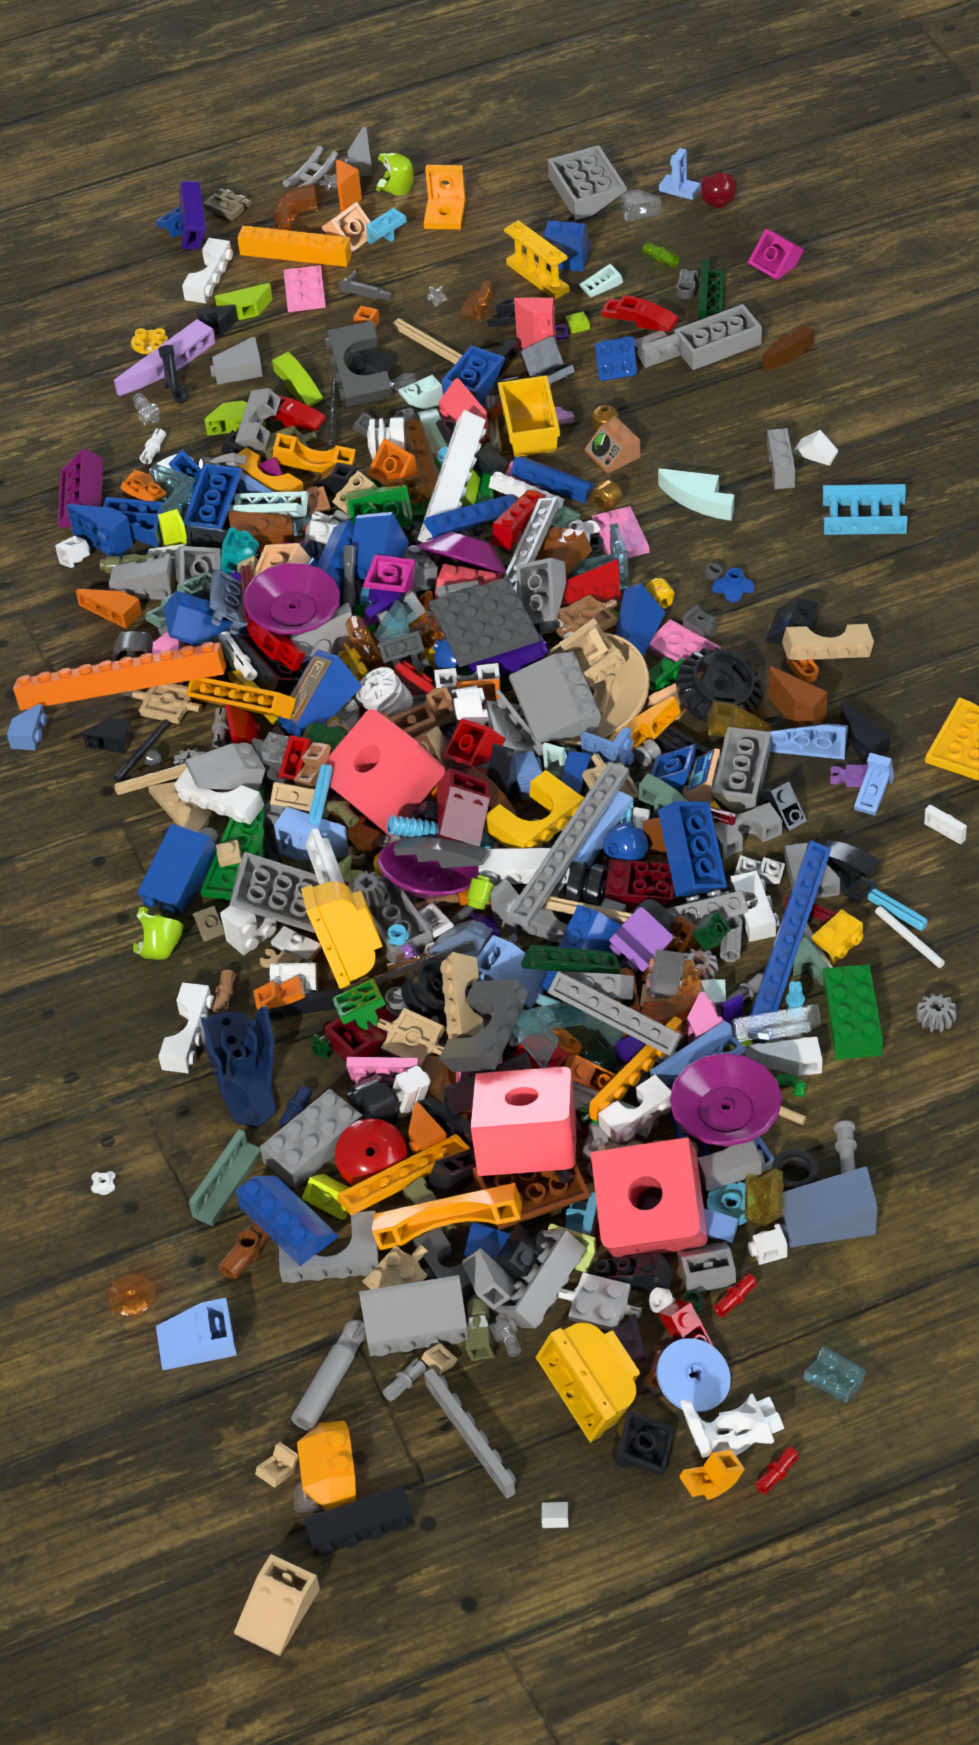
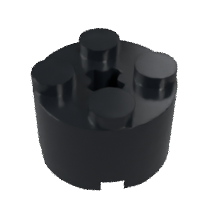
(373, 1099)

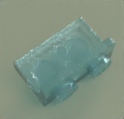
(835, 1375)

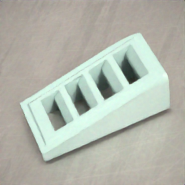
(609, 274)
(554, 759)

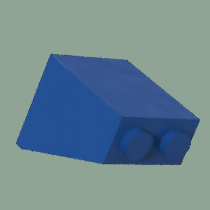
(571, 240)
(376, 535)

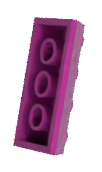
(80, 484)

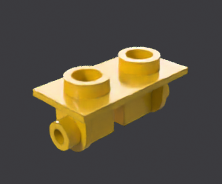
(351, 659)

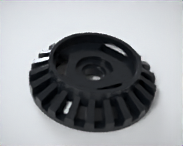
(699, 694)

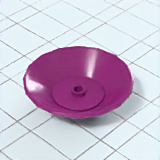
(465, 550)
(292, 598)
(424, 878)
(722, 1083)

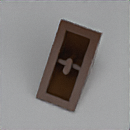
(682, 936)

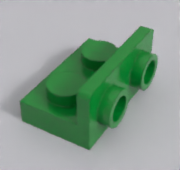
(663, 674)

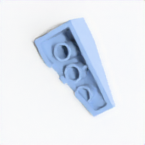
(814, 740)
(609, 819)

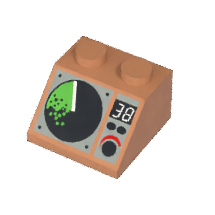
(613, 446)

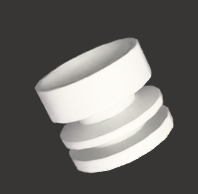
(393, 433)
(384, 692)

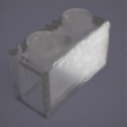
(666, 973)

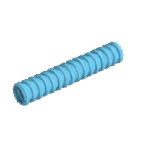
(425, 828)

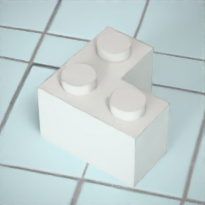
(246, 929)

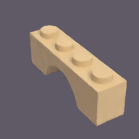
(804, 644)
(458, 974)

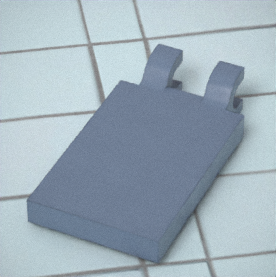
(227, 600)

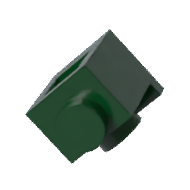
(711, 930)

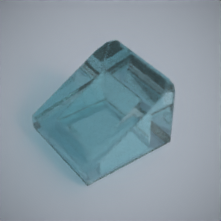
(299, 524)

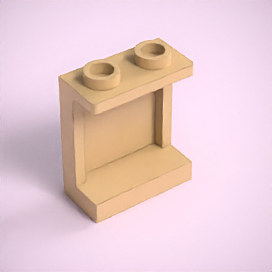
(592, 670)
(293, 796)

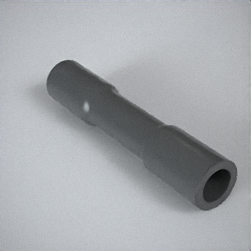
(349, 563)

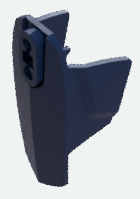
(243, 1067)

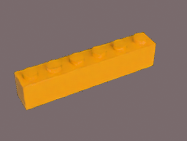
(294, 246)
(241, 697)

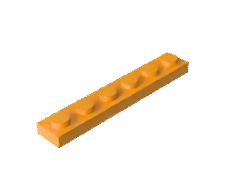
(629, 1075)
(398, 1176)

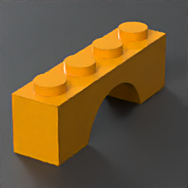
(293, 453)
(280, 483)

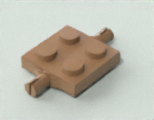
(585, 610)

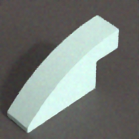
(697, 492)

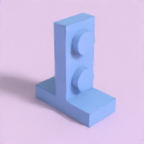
(677, 182)
(874, 784)

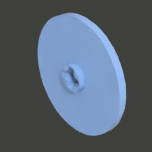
(692, 1357)

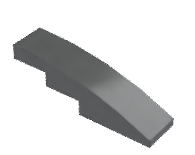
(448, 852)

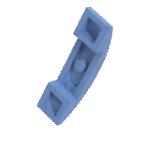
(718, 1225)

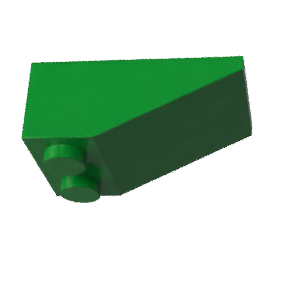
(381, 500)

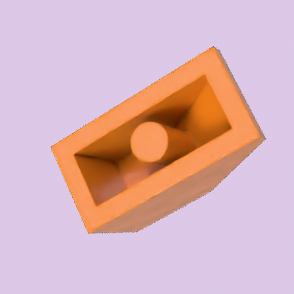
(423, 1130)

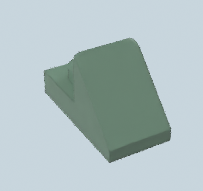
(809, 960)

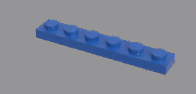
(468, 516)

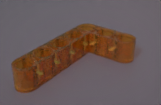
(422, 485)
(372, 651)

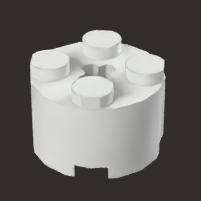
(468, 705)

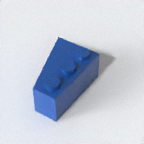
(141, 517)

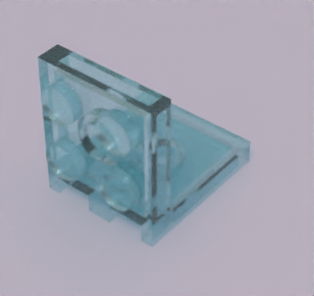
(177, 486)
(618, 551)

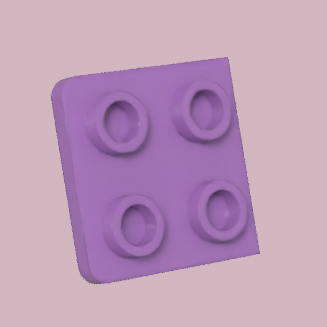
(640, 939)

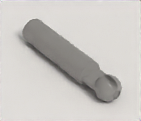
(329, 1376)

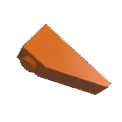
(111, 605)

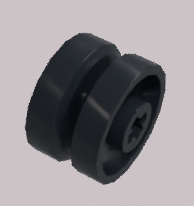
(587, 885)
(423, 990)

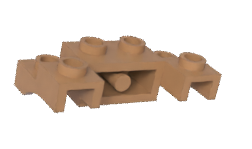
(434, 712)

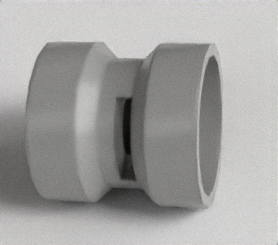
(395, 1001)

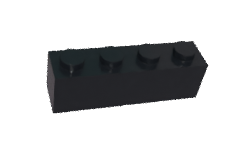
(358, 1522)

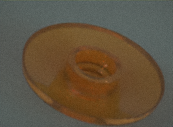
(128, 1287)

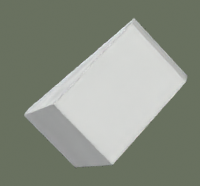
(816, 448)

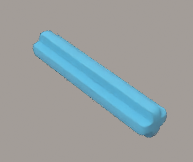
(320, 794)
(898, 909)

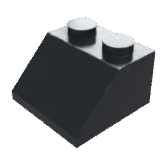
(794, 614)

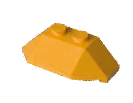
(327, 1465)

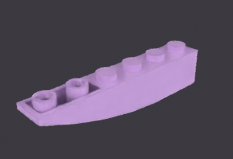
(187, 346)

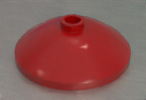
(366, 1134)

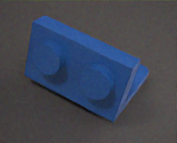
(616, 358)

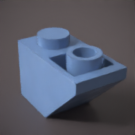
(26, 728)

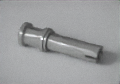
(845, 1145)

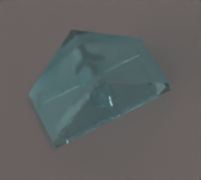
(394, 623)

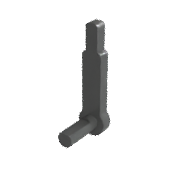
(348, 285)

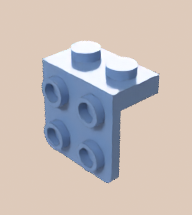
(615, 752)

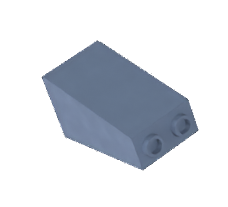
(830, 1209)

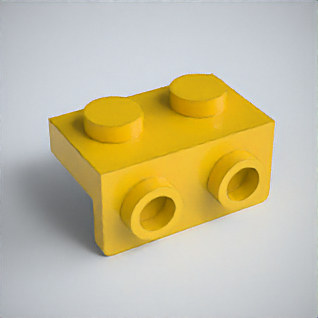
(839, 935)

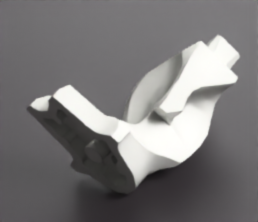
(747, 1424)

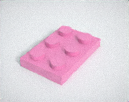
(304, 288)
(629, 528)
(365, 1067)

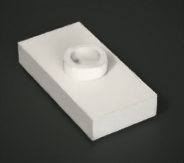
(945, 824)
(297, 944)

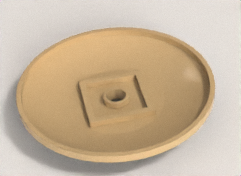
(619, 693)

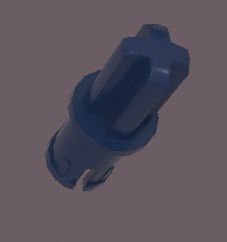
(295, 1105)

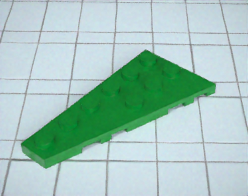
(251, 839)

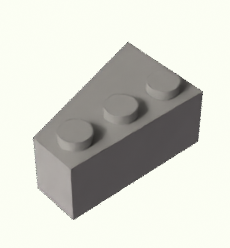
(146, 579)
(328, 637)

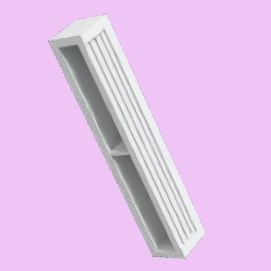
(509, 486)

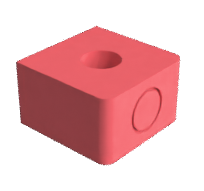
(382, 770)
(524, 1121)
(625, 1173)

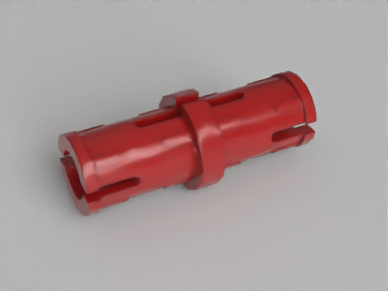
(735, 1295)
(776, 1470)

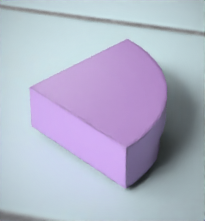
(564, 416)

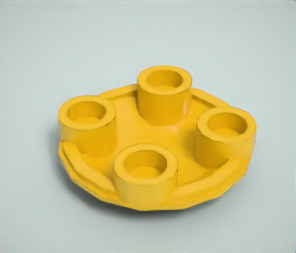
(148, 340)

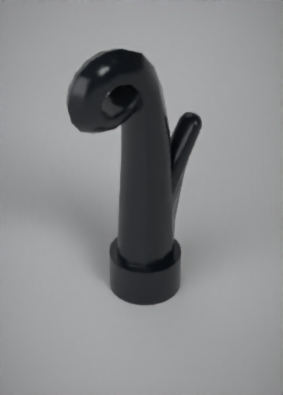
(167, 354)

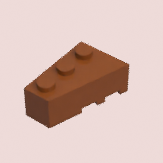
(264, 527)

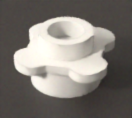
(103, 1188)

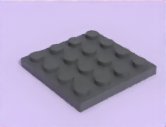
(483, 621)

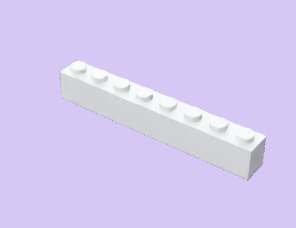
(455, 468)

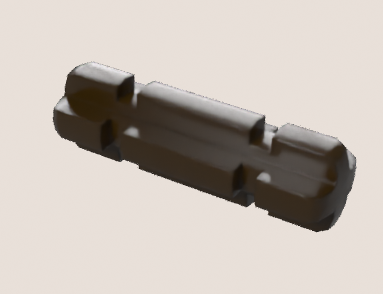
(151, 769)

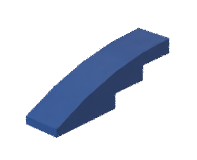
(573, 771)

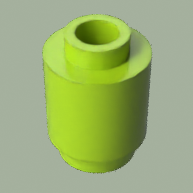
(479, 892)

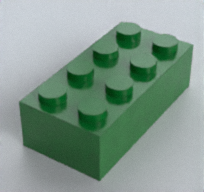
(852, 1012)

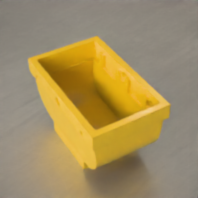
(529, 415)
(343, 929)
(593, 1372)

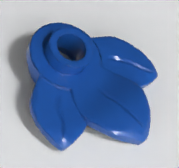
(733, 585)

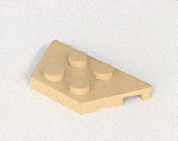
(183, 813)

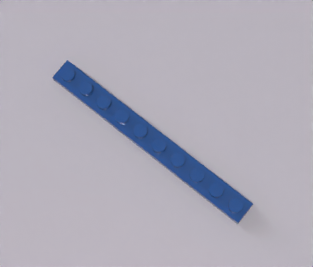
(791, 930)

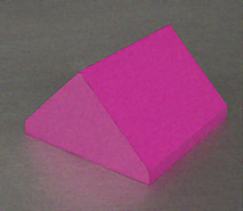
(390, 574)

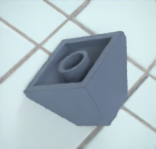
(461, 934)

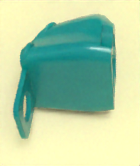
(236, 548)

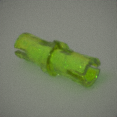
(661, 254)

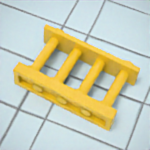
(529, 268)

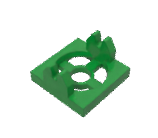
(361, 1006)

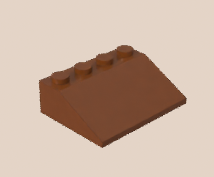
(538, 1191)

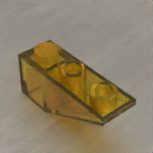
(730, 715)

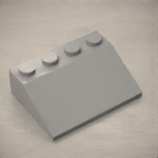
(585, 181)
(556, 698)
(272, 890)
(414, 1315)

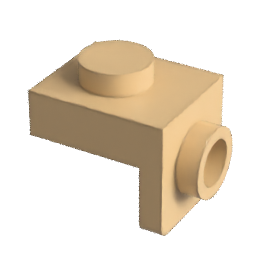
(279, 1466)

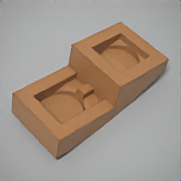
(313, 758)

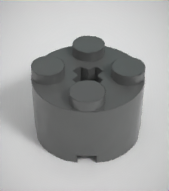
(132, 645)

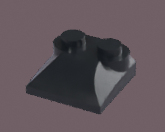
(371, 362)
(642, 1443)

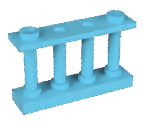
(864, 495)

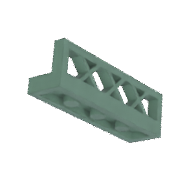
(223, 1179)

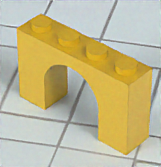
(521, 834)

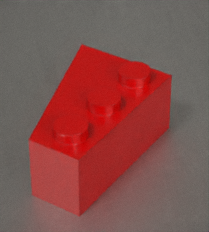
(600, 583)

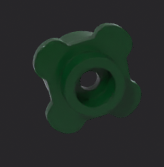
(321, 1046)

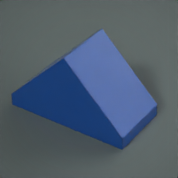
(185, 465)

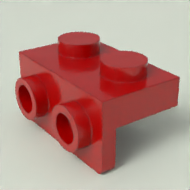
(413, 681)

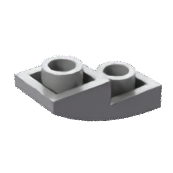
(229, 460)

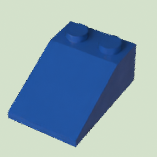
(476, 370)

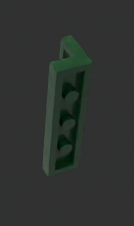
(706, 285)
(570, 960)

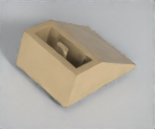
(277, 1604)

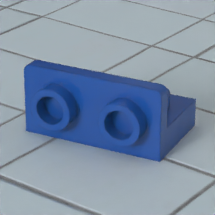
(171, 222)

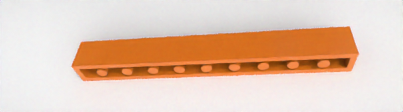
(120, 675)

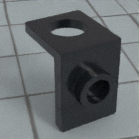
(850, 886)

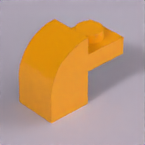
(715, 1477)

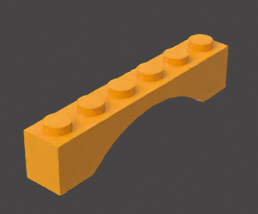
(490, 1205)

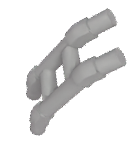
(311, 164)

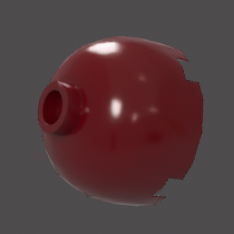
(718, 190)

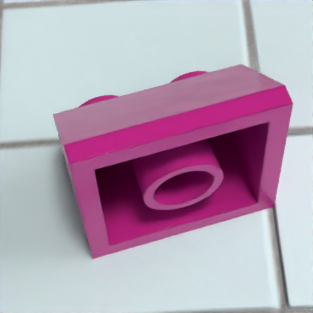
(775, 254)

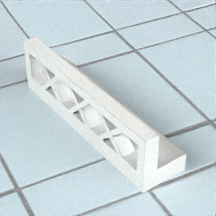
(323, 858)

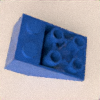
(101, 528)

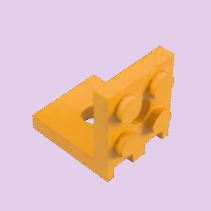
(445, 198)

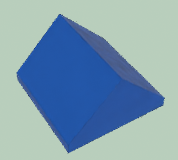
(674, 766)

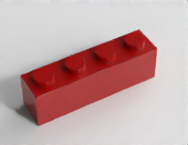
(512, 523)

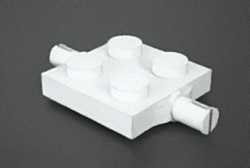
(599, 1301)

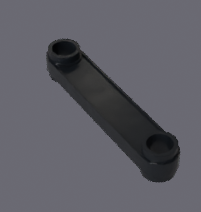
(311, 1003)

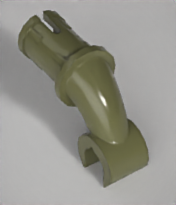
(343, 810)

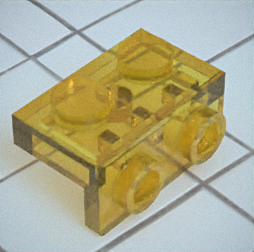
(764, 1197)

